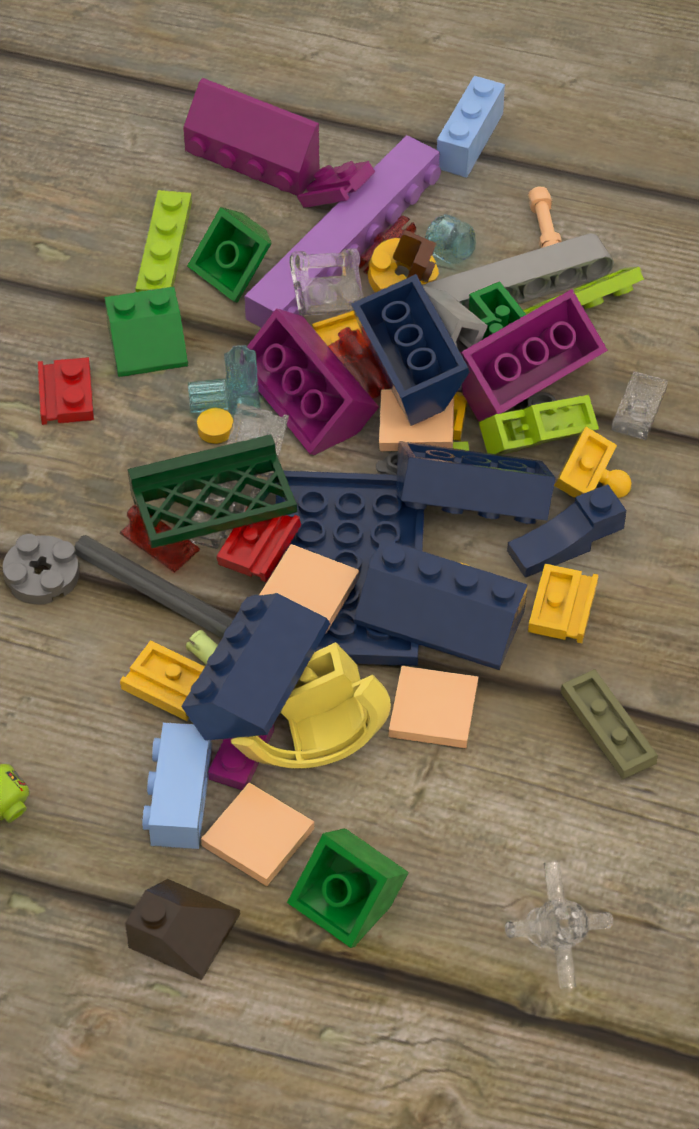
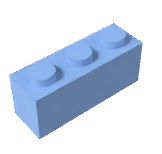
(470, 126)
(177, 787)

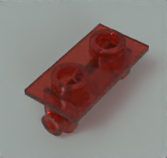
(359, 360)
(170, 555)

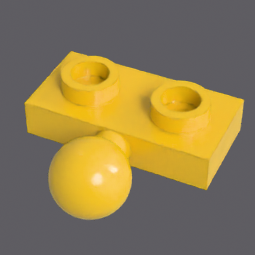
(587, 467)

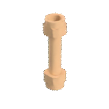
(540, 204)

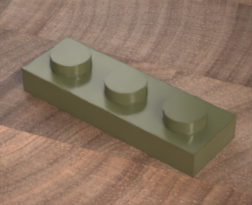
(609, 724)

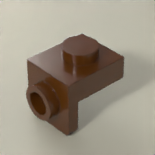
(416, 253)

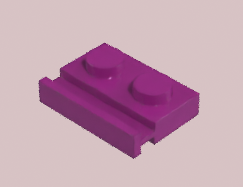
(335, 182)

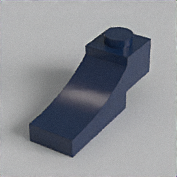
(570, 532)

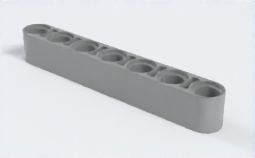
(535, 272)

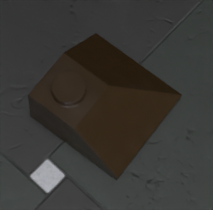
(180, 927)

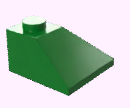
(230, 252)

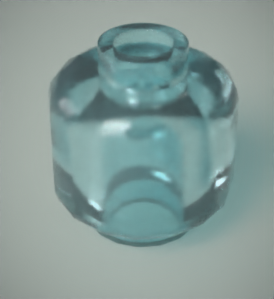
(453, 237)

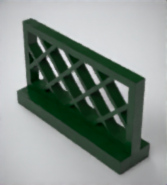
(205, 471)

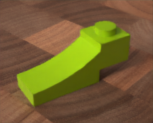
(537, 425)

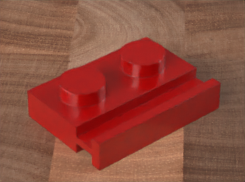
(65, 391)
(258, 546)

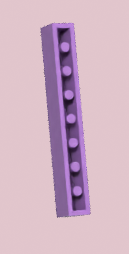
(351, 223)

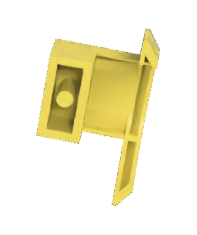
(327, 714)

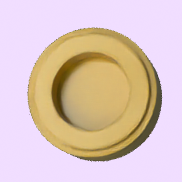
(214, 425)

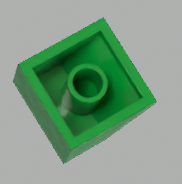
(146, 331)
(346, 886)

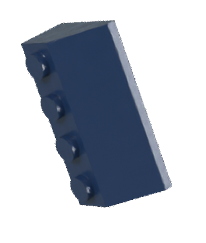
(411, 348)
(473, 482)
(441, 604)
(254, 668)

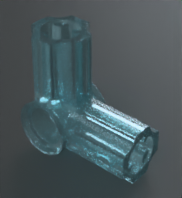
(238, 387)

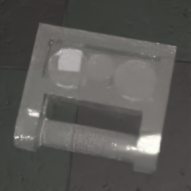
(330, 293)

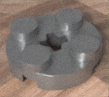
(36, 551)

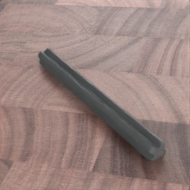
(152, 585)

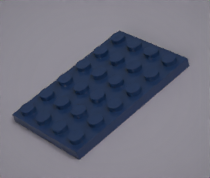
(345, 521)

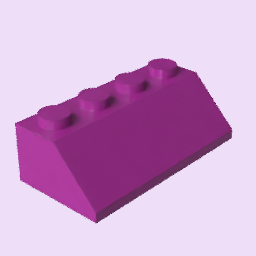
(252, 137)
(529, 355)
(308, 383)

